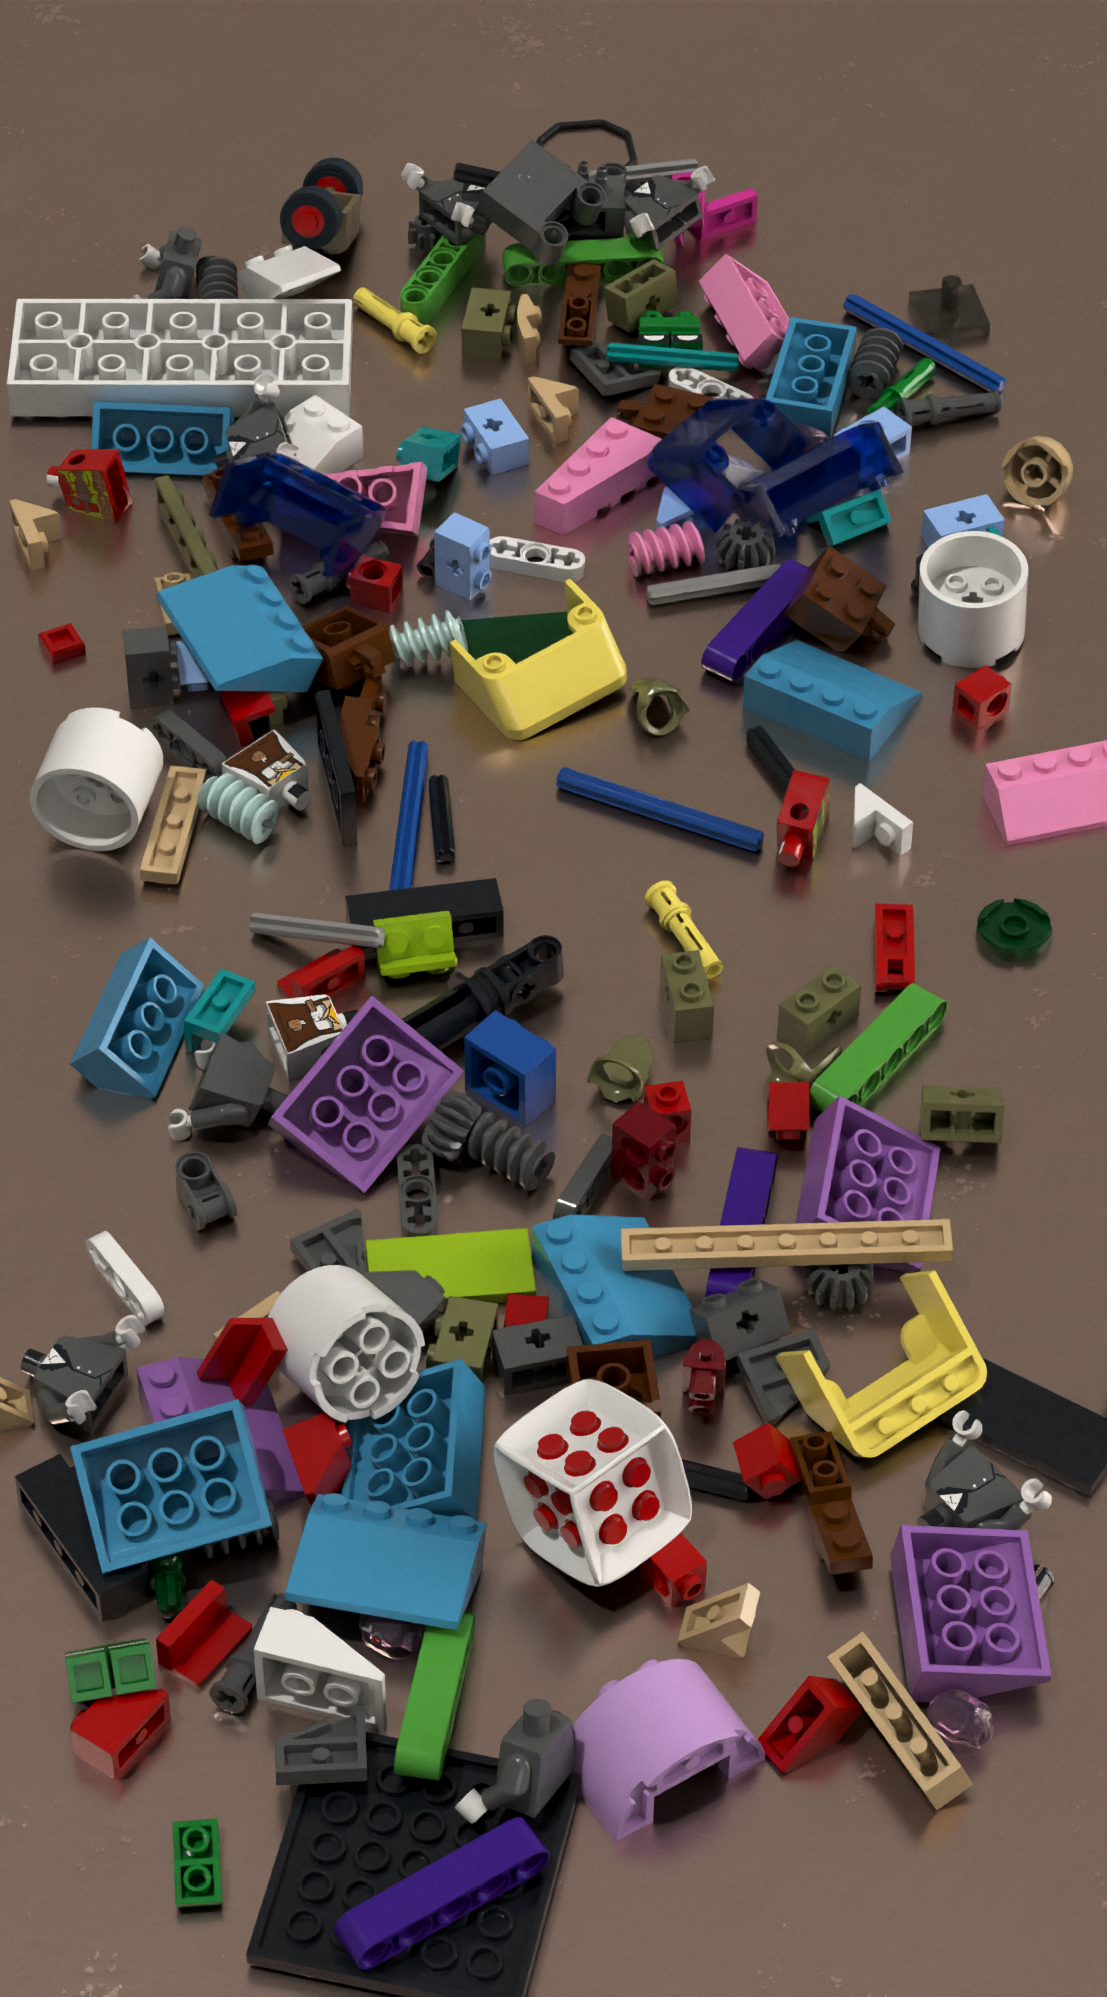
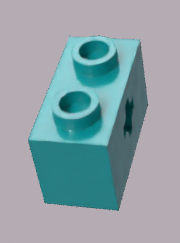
(434, 448)

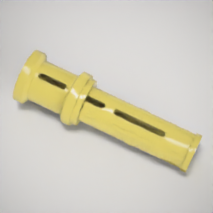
(403, 325)
(676, 918)

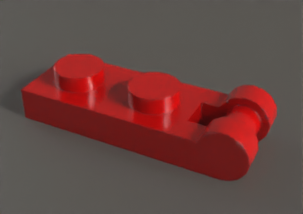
(894, 946)

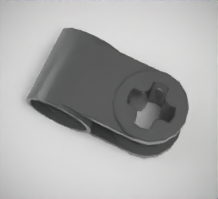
(202, 1190)

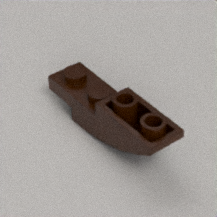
(580, 305)
(241, 540)
(362, 735)
(829, 1504)

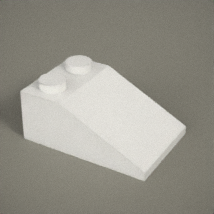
(285, 273)
(324, 436)
(315, 1671)

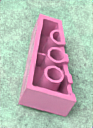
(595, 477)
(394, 487)

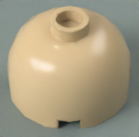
(1037, 471)

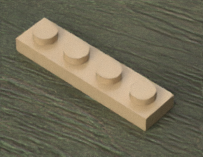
(173, 825)

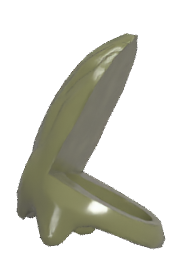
(652, 687)
(623, 1070)
(800, 1070)

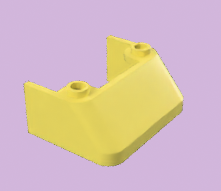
(551, 682)
(937, 1376)

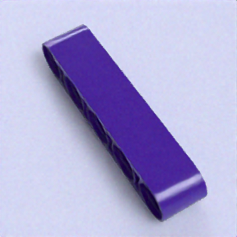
(754, 625)
(745, 1204)
(441, 1893)

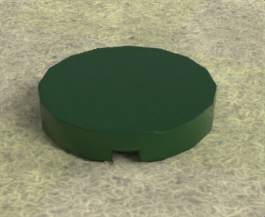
(1014, 930)

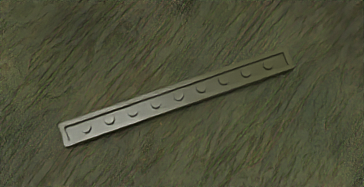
(200, 562)

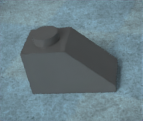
(410, 1291)

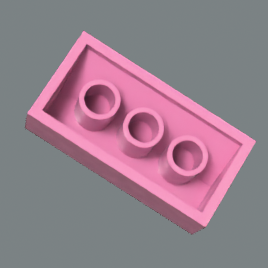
(747, 311)
(1048, 793)

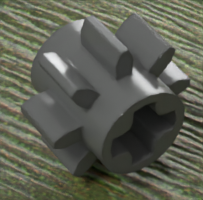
(423, 235)

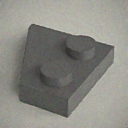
(332, 1244)

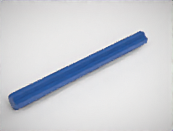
(925, 344)
(660, 809)
(409, 816)

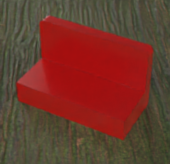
(246, 707)
(326, 975)
(245, 1357)
(201, 1636)

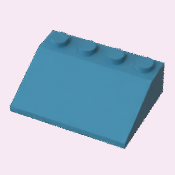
(242, 631)
(827, 698)
(585, 1278)
(424, 1447)
(171, 1486)
(387, 1561)

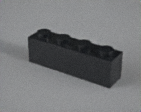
(473, 907)
(57, 1508)

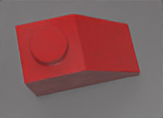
(319, 1454)
(809, 1722)
(118, 1728)

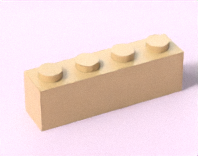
(900, 1721)

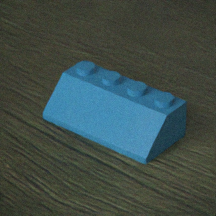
(813, 372)
(162, 436)
(137, 1022)

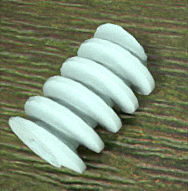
(426, 639)
(239, 806)

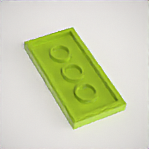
(465, 1264)

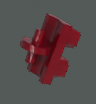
(704, 1375)

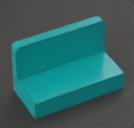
(852, 517)
(217, 1008)

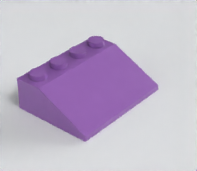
(365, 1095)
(866, 1172)
(175, 1389)
(968, 1611)

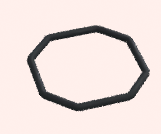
(586, 123)

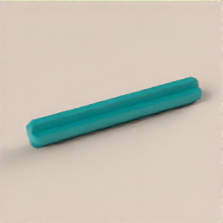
(672, 357)

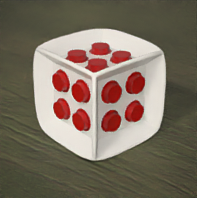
(593, 1482)

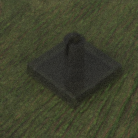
(949, 311)

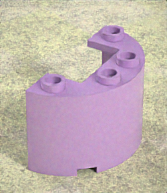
(652, 1736)

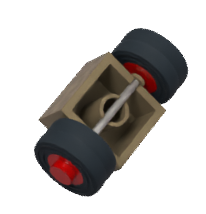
(325, 208)

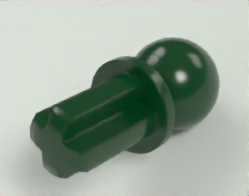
(167, 1584)

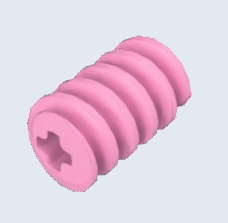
(663, 546)

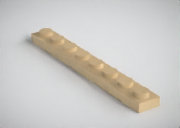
(786, 1244)

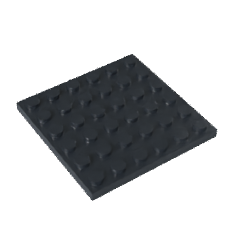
(369, 1835)

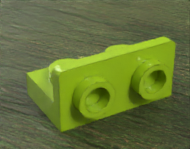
(416, 944)

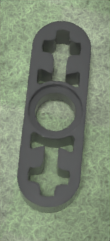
(186, 743)
(587, 1180)
(423, 1181)

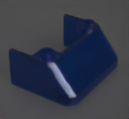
(694, 463)
(822, 477)
(301, 503)

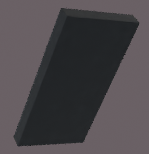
(336, 768)
(1037, 1428)

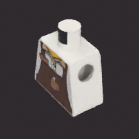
(272, 769)
(304, 1030)

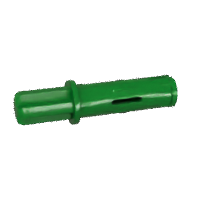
(905, 386)

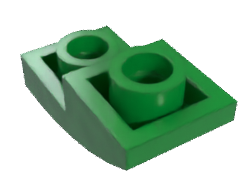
(197, 1863)

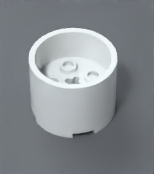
(972, 598)
(96, 780)
(347, 1343)

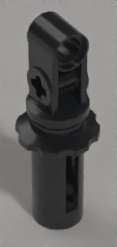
(489, 989)

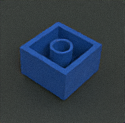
(510, 1068)

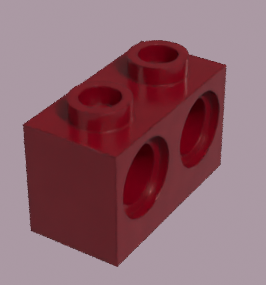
(643, 1150)

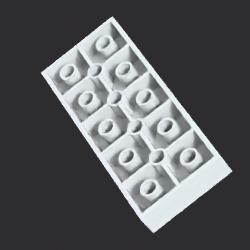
(177, 353)

